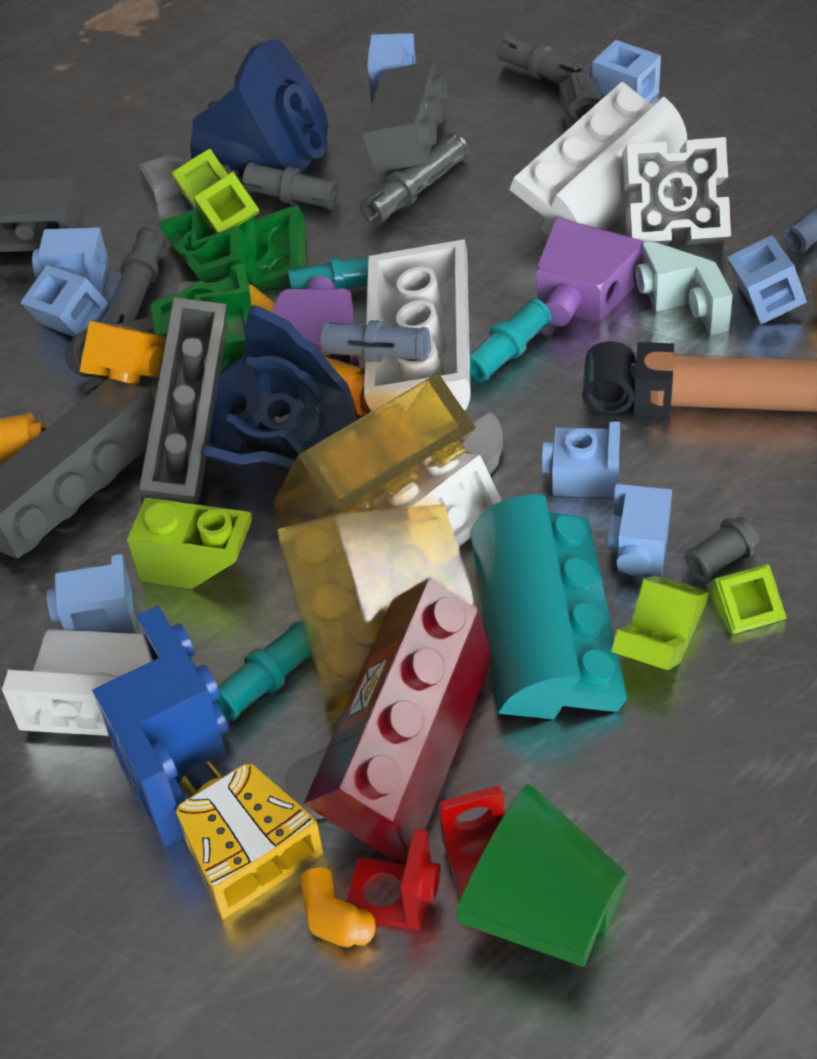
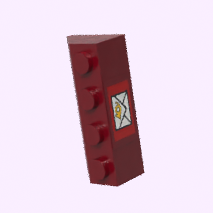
(403, 720)

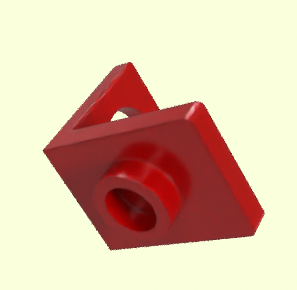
(468, 839)
(416, 878)

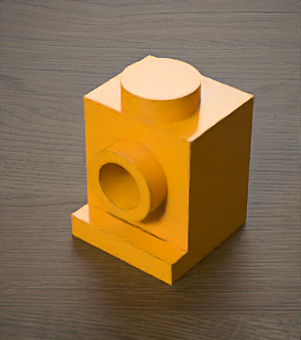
(122, 352)

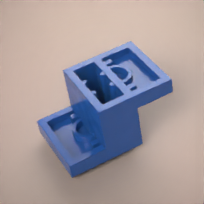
(163, 721)

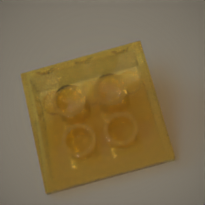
(377, 454)
(350, 570)

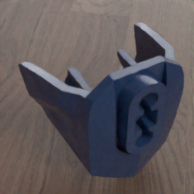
(266, 117)
(277, 378)

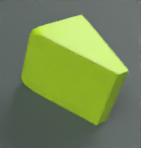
(747, 599)

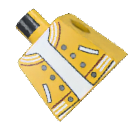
(243, 833)

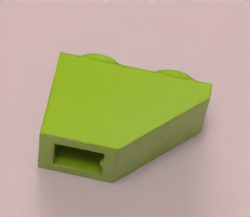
(185, 541)

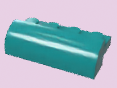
(544, 610)

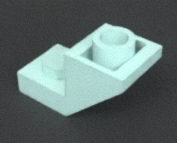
(682, 279)

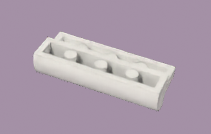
(583, 169)

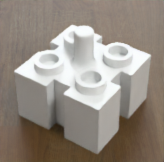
(677, 191)

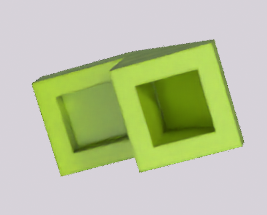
(214, 193)
(661, 622)

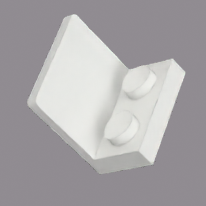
(460, 486)
(68, 667)

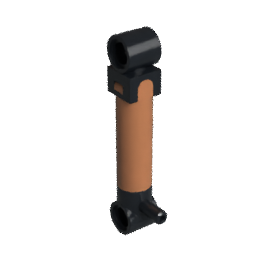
(667, 379)

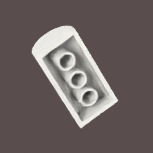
(416, 291)

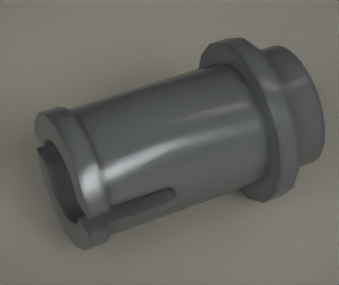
(733, 540)

